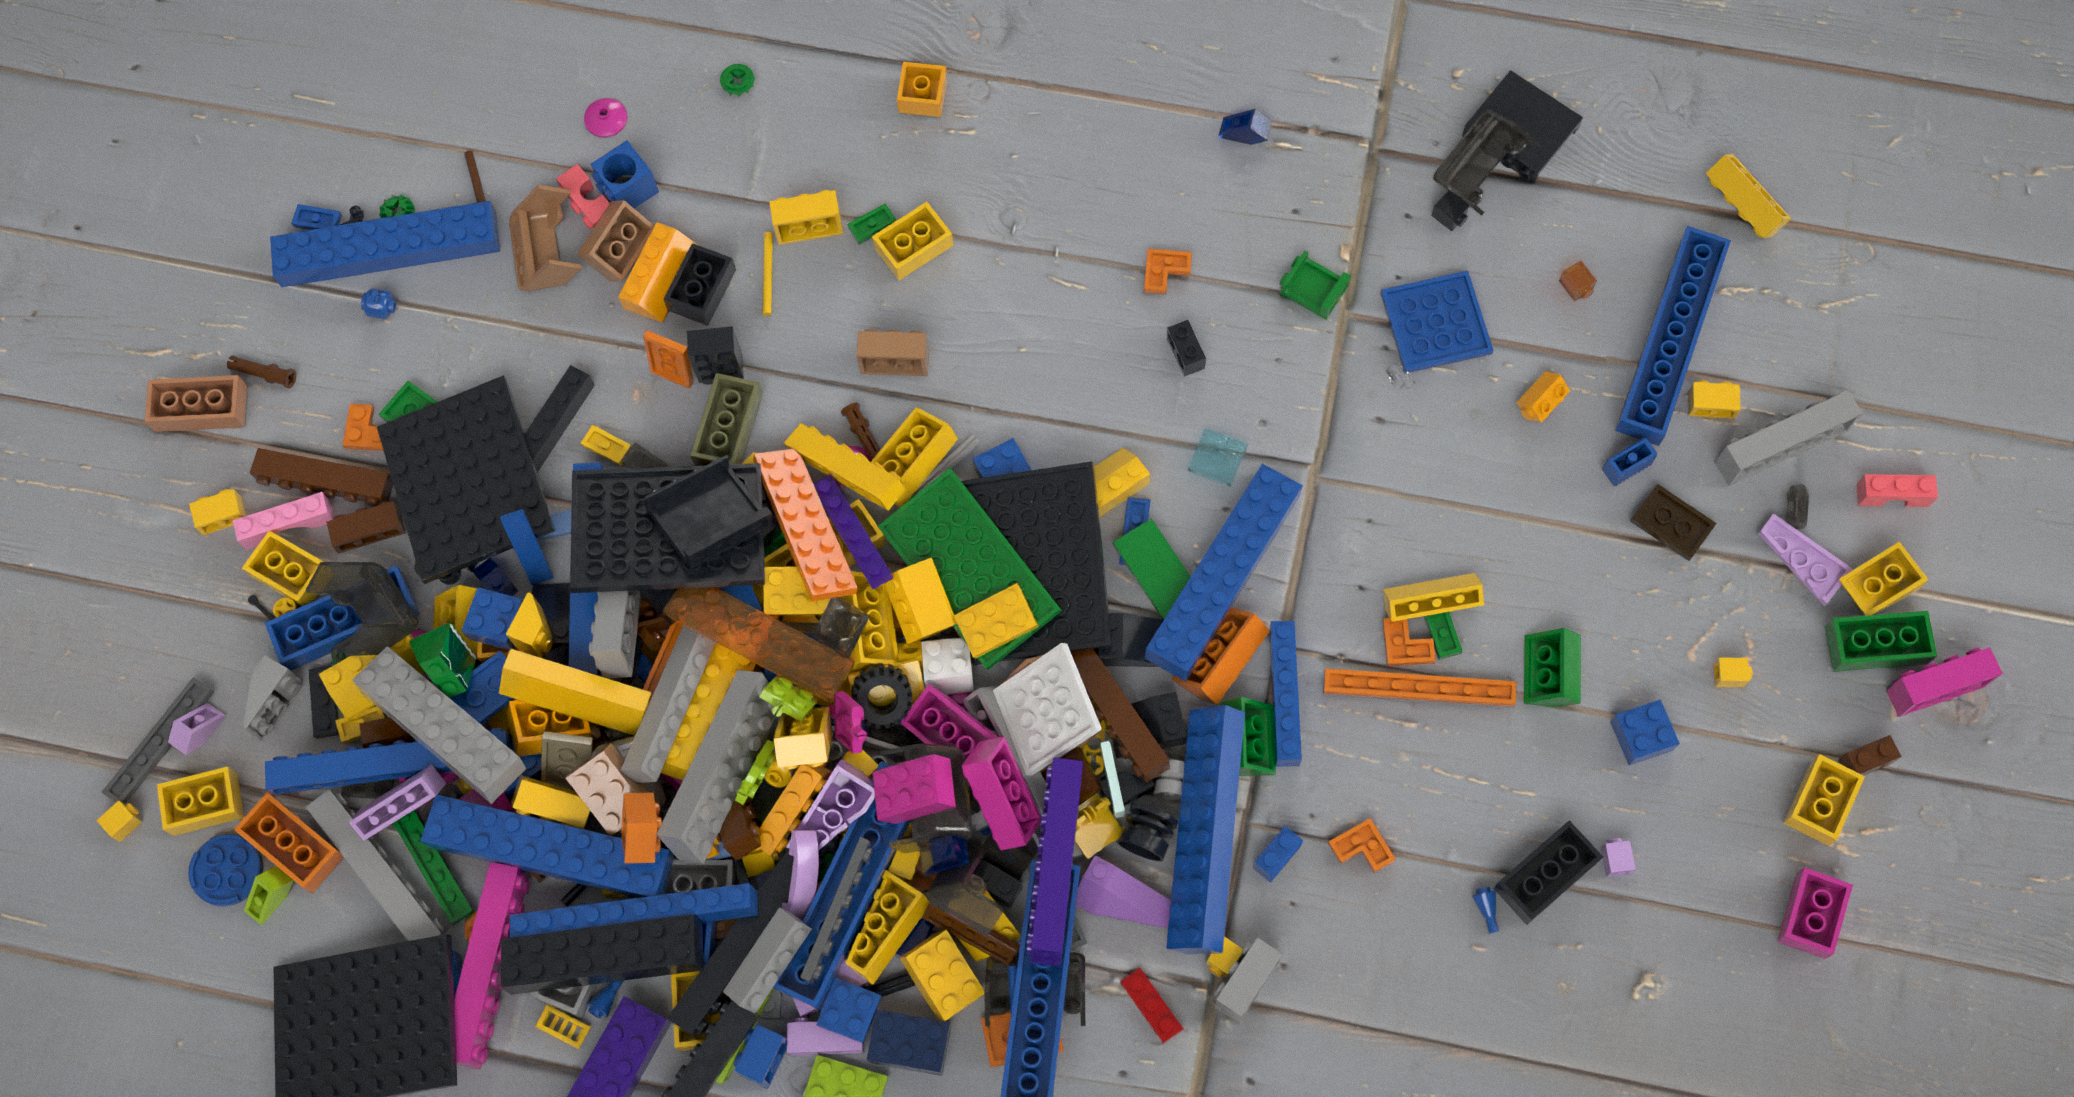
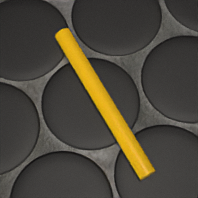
(767, 274)

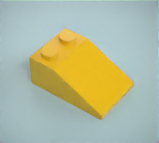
(1884, 580)

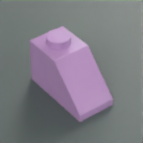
(195, 728)

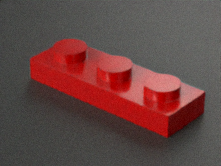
(1151, 1005)

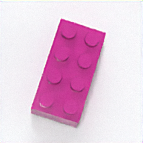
(1944, 681)
(942, 721)
(1002, 793)

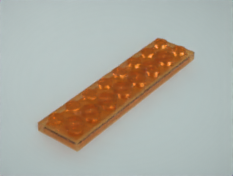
(761, 639)

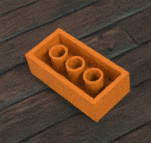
(289, 842)

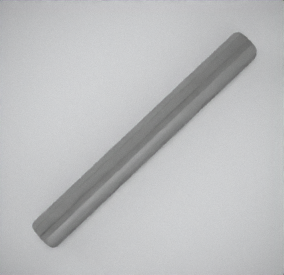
(949, 461)

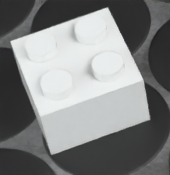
(948, 665)

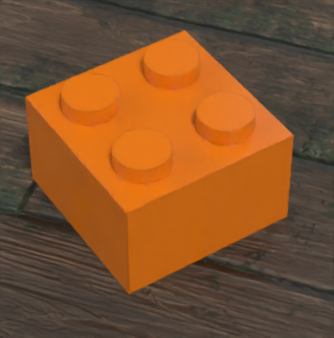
(640, 827)

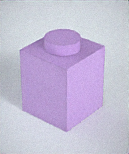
(1617, 858)

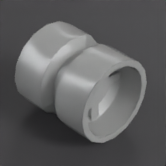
(1170, 782)

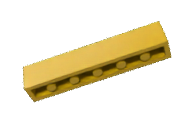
(845, 466)

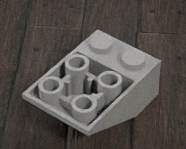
(268, 696)

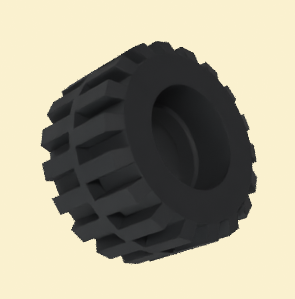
(882, 676)

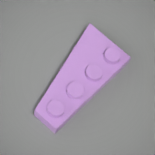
(1805, 558)

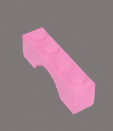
(304, 512)

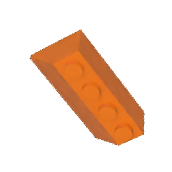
(1225, 656)

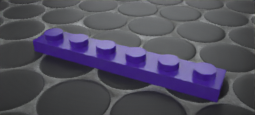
(852, 532)

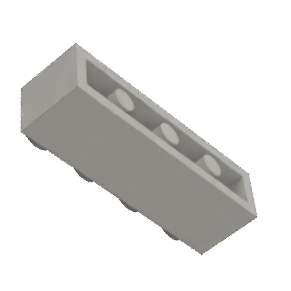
(767, 960)

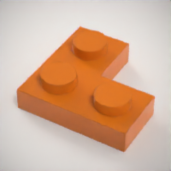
(1162, 263)
(359, 430)
(1401, 649)
(1365, 840)

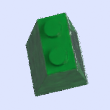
(445, 658)

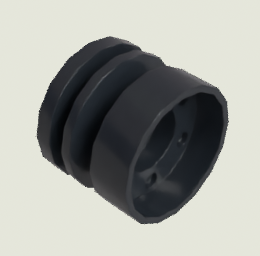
(1145, 837)

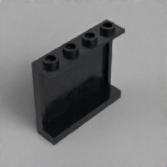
(1538, 115)
(707, 512)

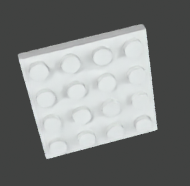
(1047, 709)

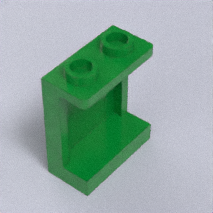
(1314, 286)

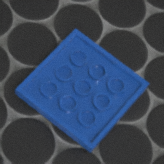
(1436, 321)

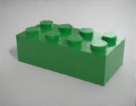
(1880, 641)

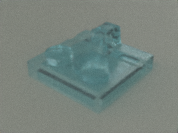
(1217, 457)

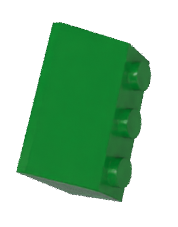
(1552, 668)
(1258, 737)

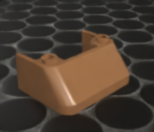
(535, 240)

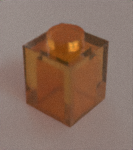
(1578, 281)

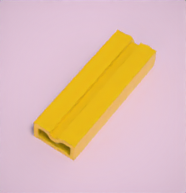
(573, 692)

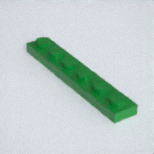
(434, 869)

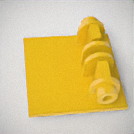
(1095, 826)

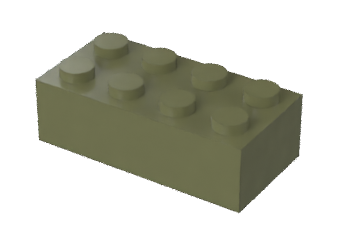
(727, 420)

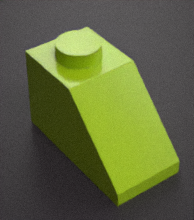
(267, 894)

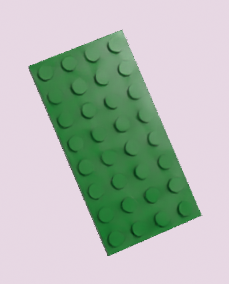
(967, 553)

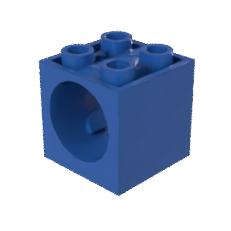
(620, 162)

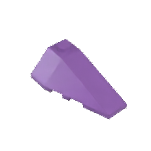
(839, 803)
(1115, 894)

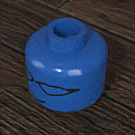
(378, 303)

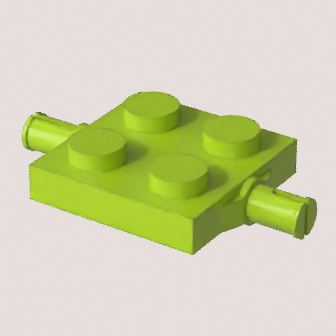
(788, 698)
(758, 771)

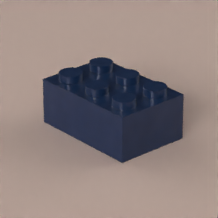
(909, 1042)

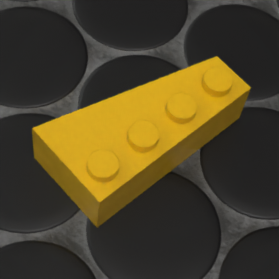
(887, 925)

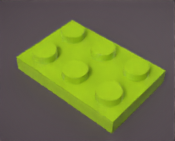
(840, 1079)

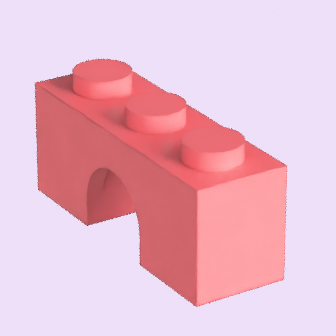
(579, 186)
(1881, 488)

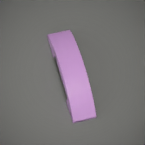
(804, 872)

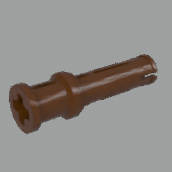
(270, 373)
(859, 426)

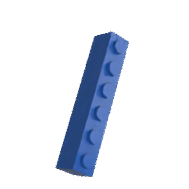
(1285, 694)

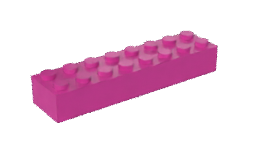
(480, 977)

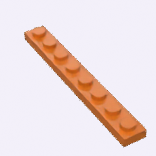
(1420, 687)

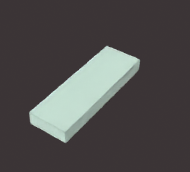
(1112, 779)

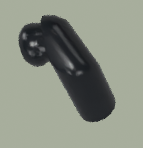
(356, 215)

